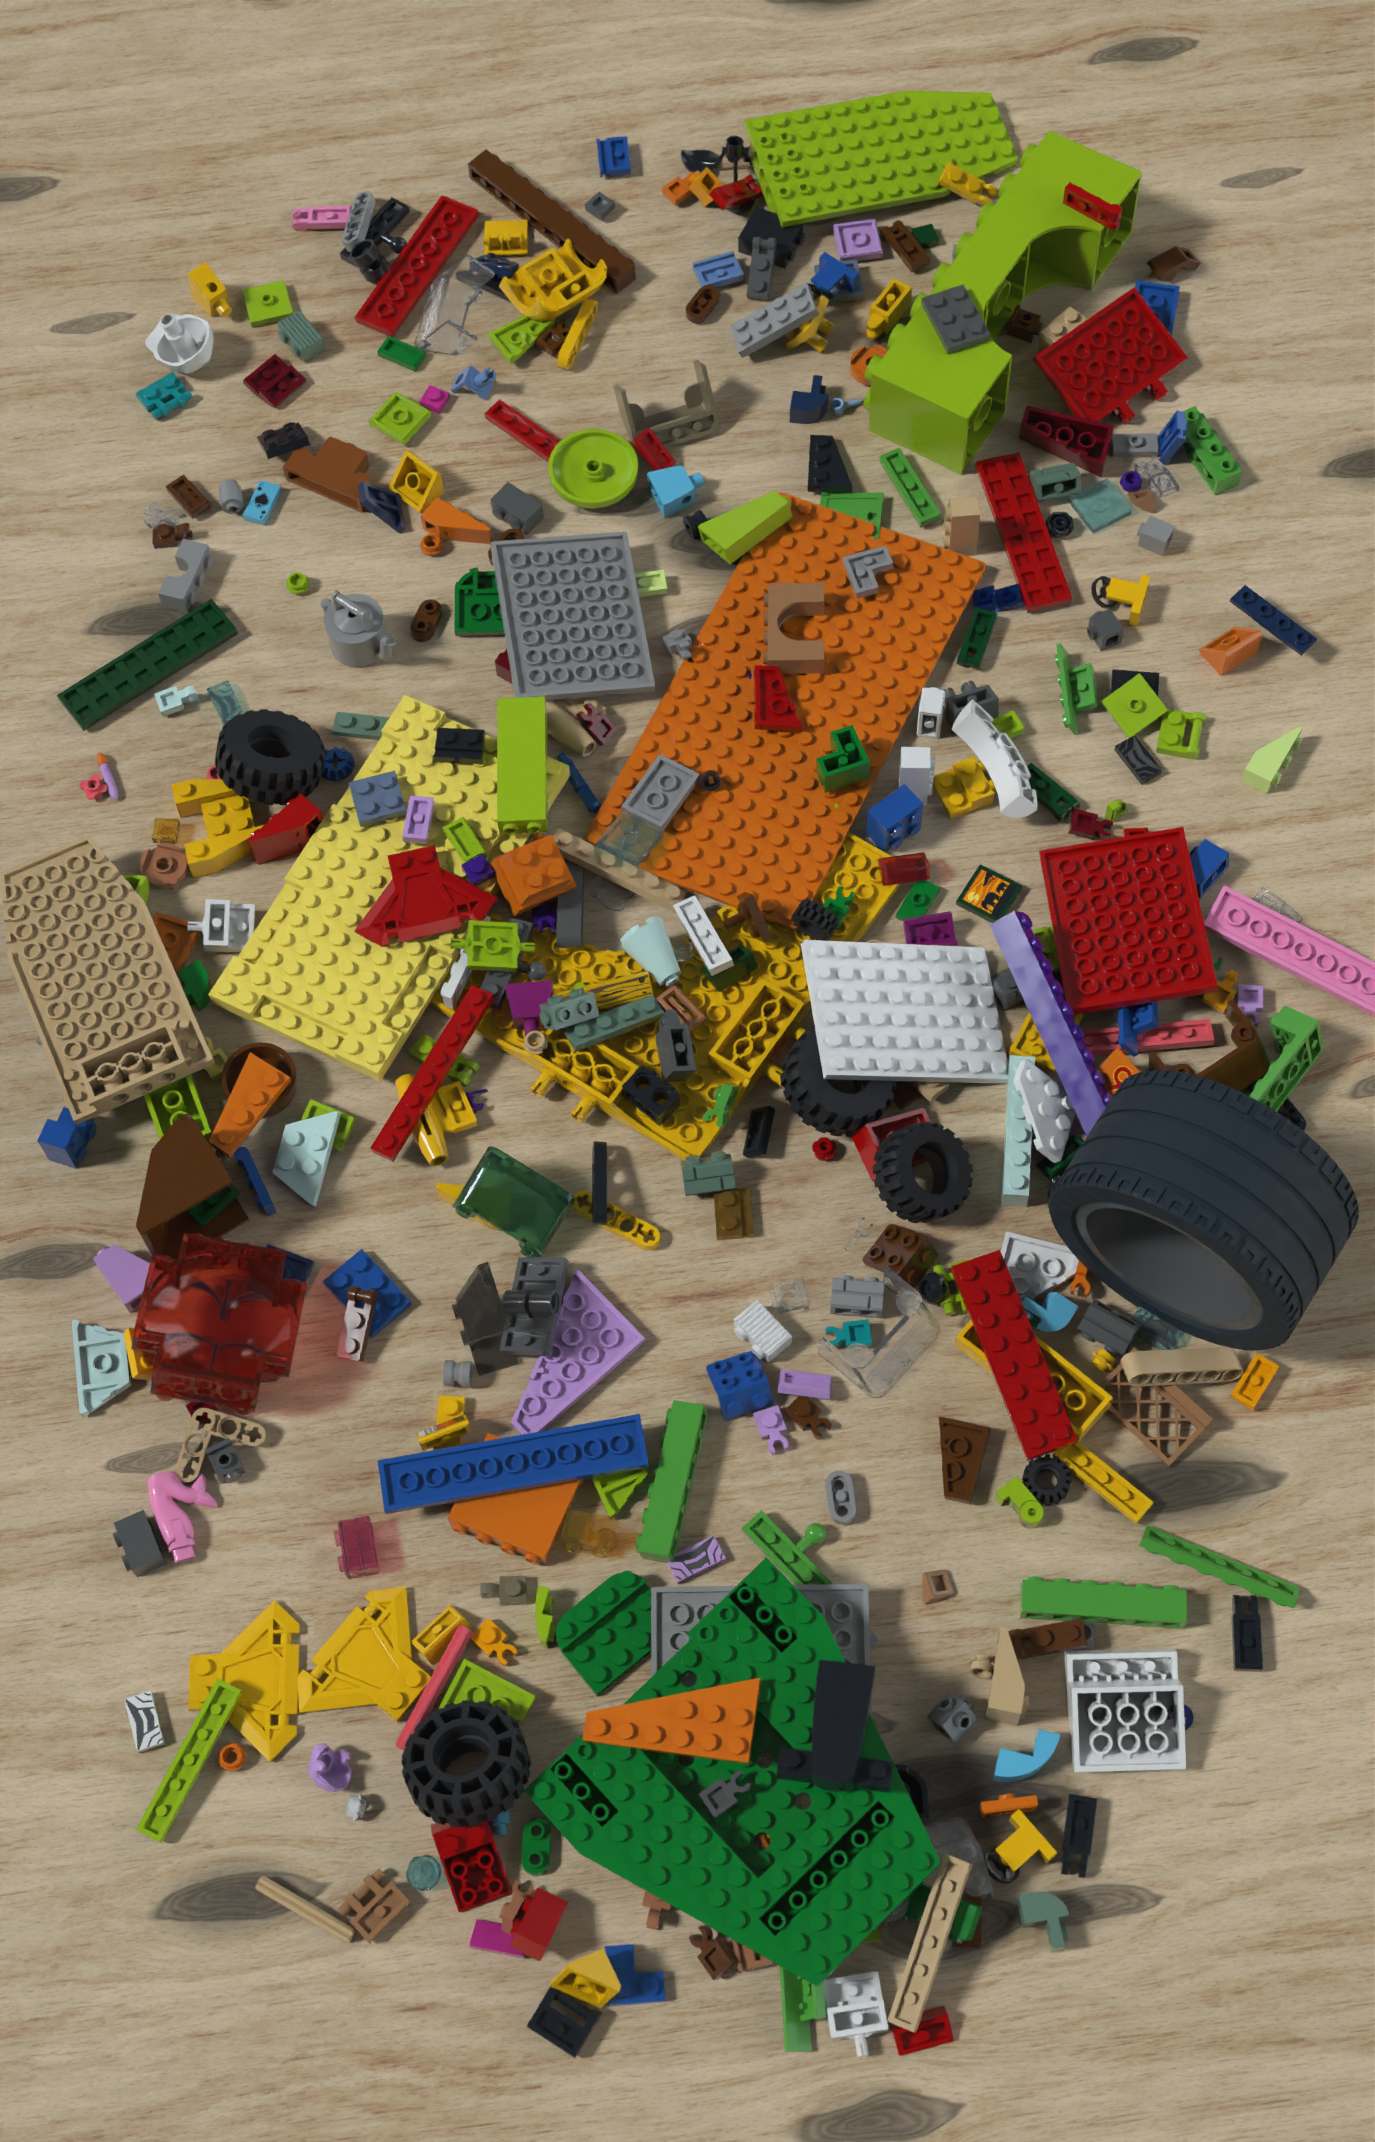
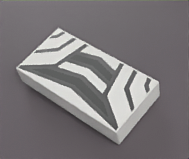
(144, 1721)

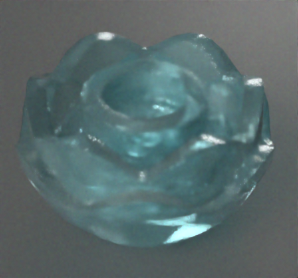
(414, 1872)

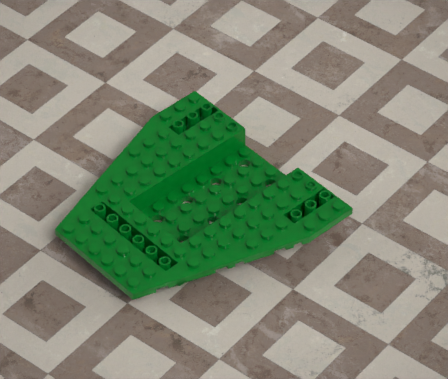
(827, 1868)

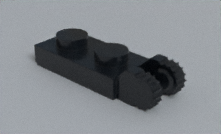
(1246, 1636)
(1078, 1832)

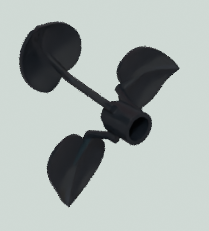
(734, 151)

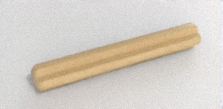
(305, 1909)

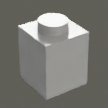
(1155, 535)

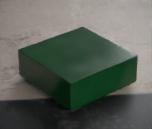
(925, 235)

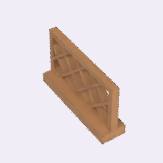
(1176, 1398)

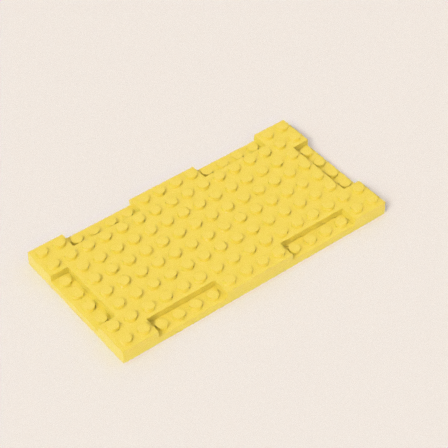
(305, 963)

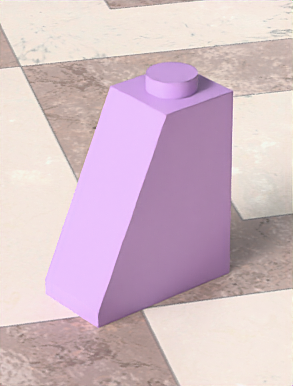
(124, 1273)

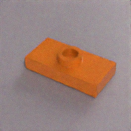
(1008, 1805)

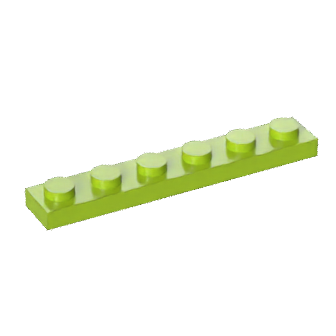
(189, 1760)

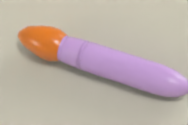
(107, 775)

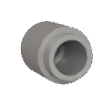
(231, 496)

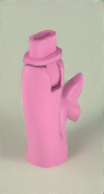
(170, 1518)

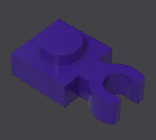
(545, 916)

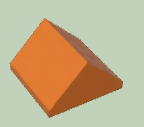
(1231, 648)

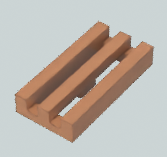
(700, 1017)

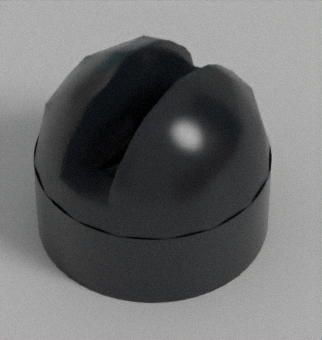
(706, 783)

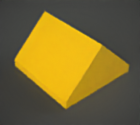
(416, 482)
(589, 1979)

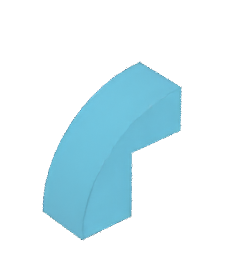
(1017, 1766)

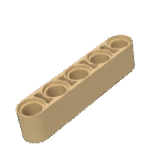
(1181, 1366)

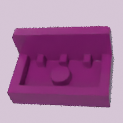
(930, 930)

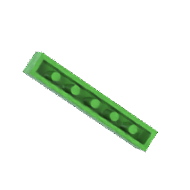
(672, 1481)
(1103, 1603)

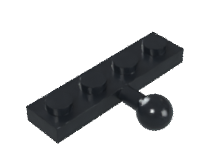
(382, 225)

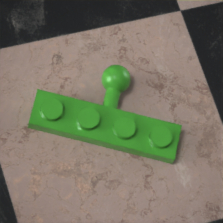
(784, 1553)

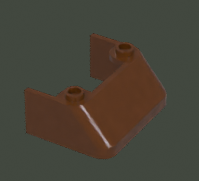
(1238, 1068)

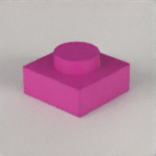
(434, 399)

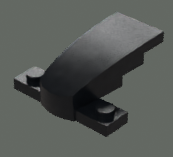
(839, 1734)

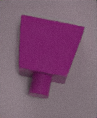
(525, 1003)

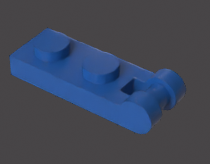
(254, 1180)

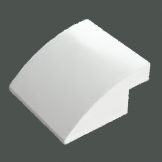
(1121, 1710)

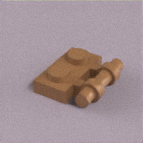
(379, 1911)

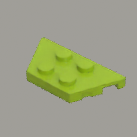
(618, 1488)

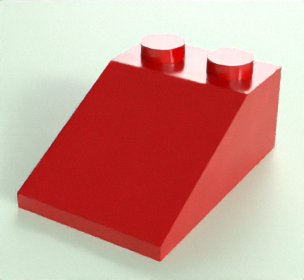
(871, 1135)

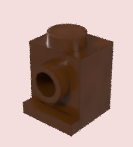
(1024, 324)

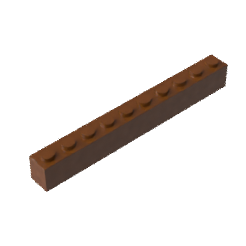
(549, 218)

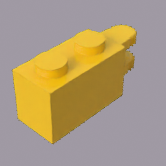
(888, 308)

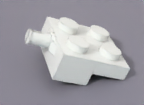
(225, 925)
(855, 2008)

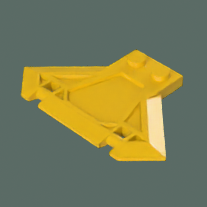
(367, 1661)
(264, 1674)

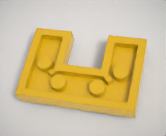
(1029, 1043)

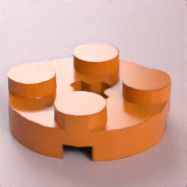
(861, 358)

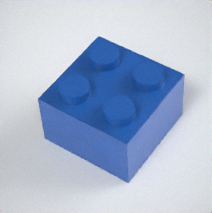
(894, 819)

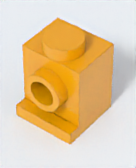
(702, 185)

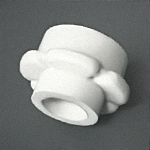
(355, 1807)

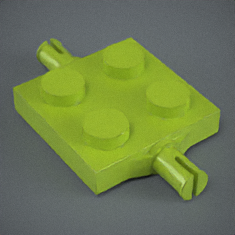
(492, 946)

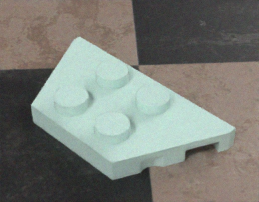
(306, 1153)
(100, 1365)

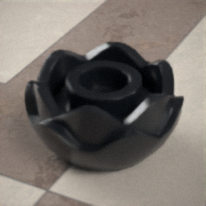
(1057, 519)
(932, 1288)

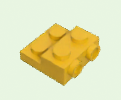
(964, 787)

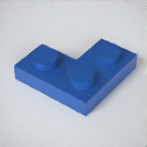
(635, 1987)

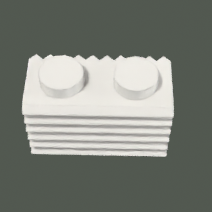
(931, 713)
(762, 1332)

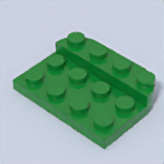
(477, 605)
(607, 1630)

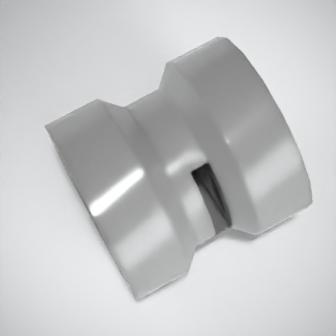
(458, 1373)

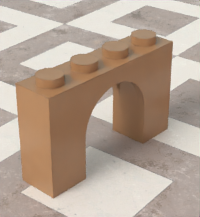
(783, 603)

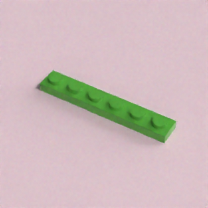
(1219, 1566)

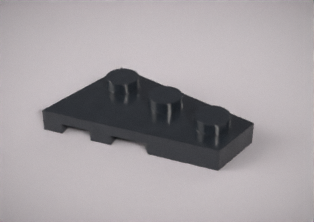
(826, 467)

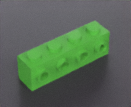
(1209, 454)

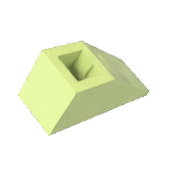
(1267, 762)

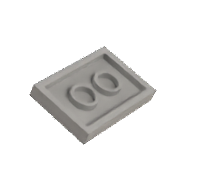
(661, 792)

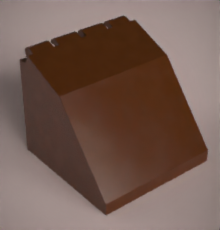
(178, 1177)

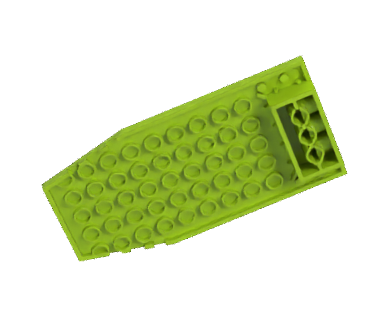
(874, 151)

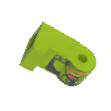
(1022, 1502)

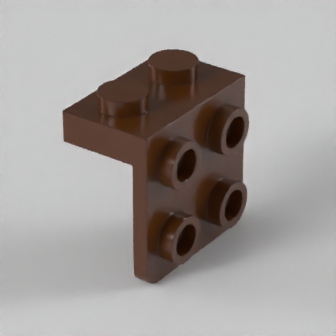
(903, 1252)

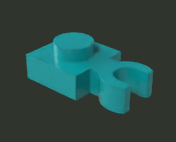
(852, 1333)

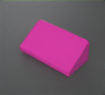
(490, 1938)

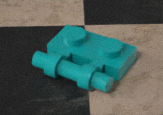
(164, 390)

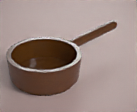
(272, 1055)

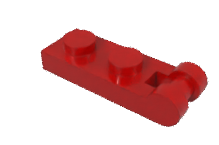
(736, 193)
(1092, 206)

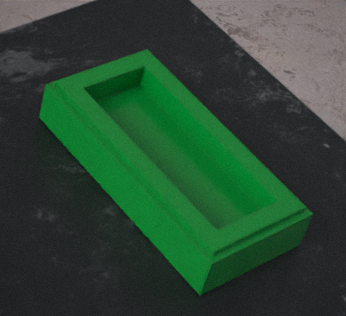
(401, 353)

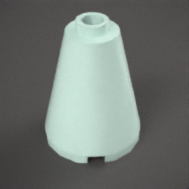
(652, 950)

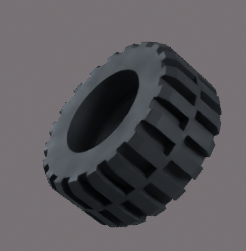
(949, 1169)

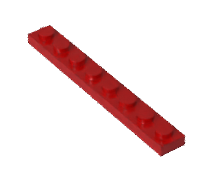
(432, 1073)

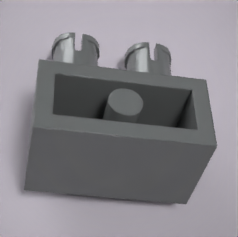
(983, 696)

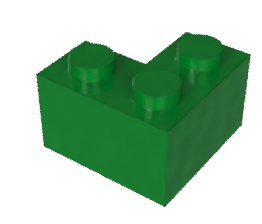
(846, 763)

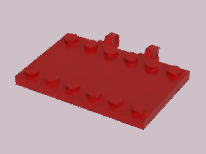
(1111, 359)

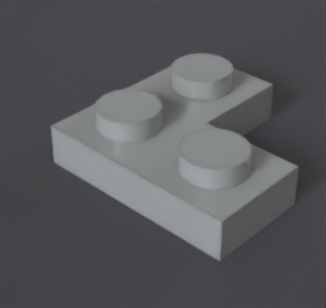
(863, 566)

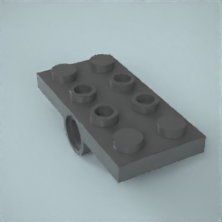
(534, 1305)

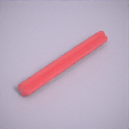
(436, 1683)

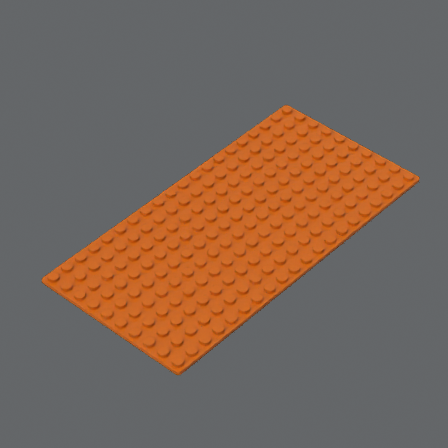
(770, 819)

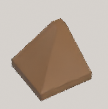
(1143, 499)
(935, 1586)

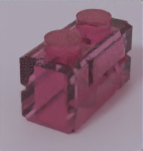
(357, 1547)

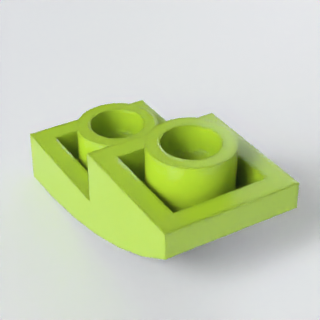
(544, 1622)

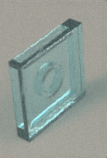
(1100, 505)
(629, 838)

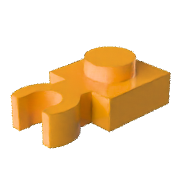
(491, 1639)

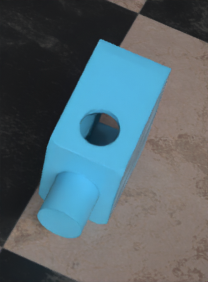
(673, 488)

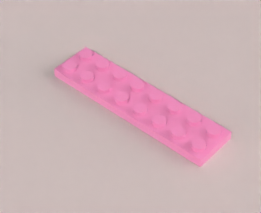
(1293, 948)

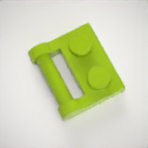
(1172, 734)

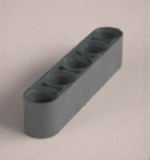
(570, 911)

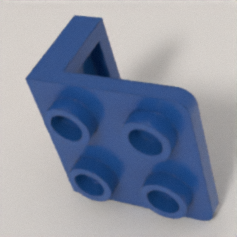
(740, 1384)

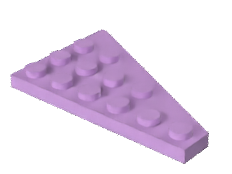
(586, 1347)

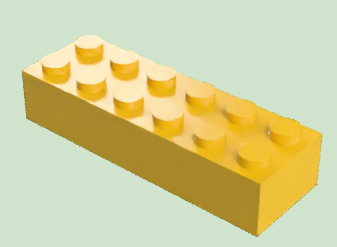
(1080, 1396)

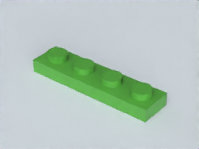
(910, 487)

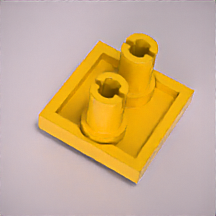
(807, 331)

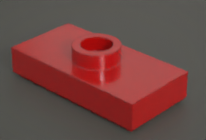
(653, 450)

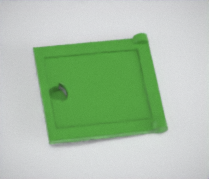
(857, 505)

